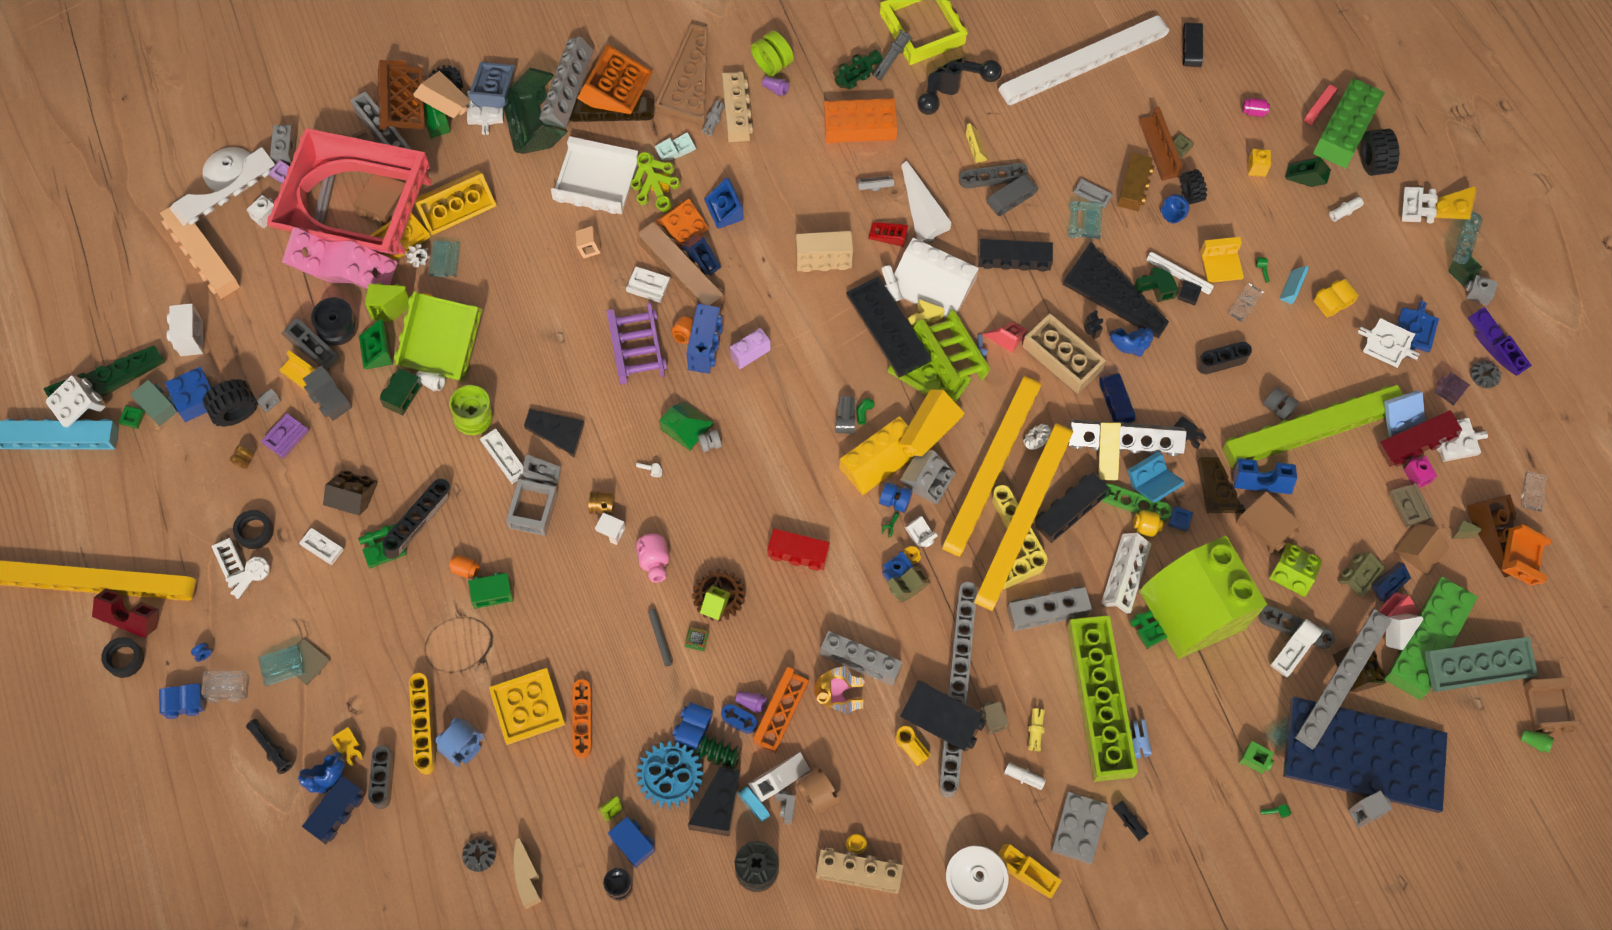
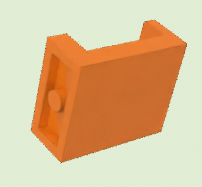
(1524, 554)

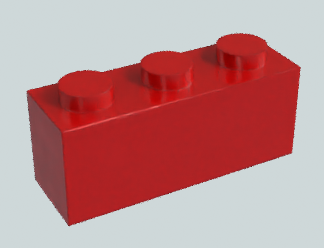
(798, 549)

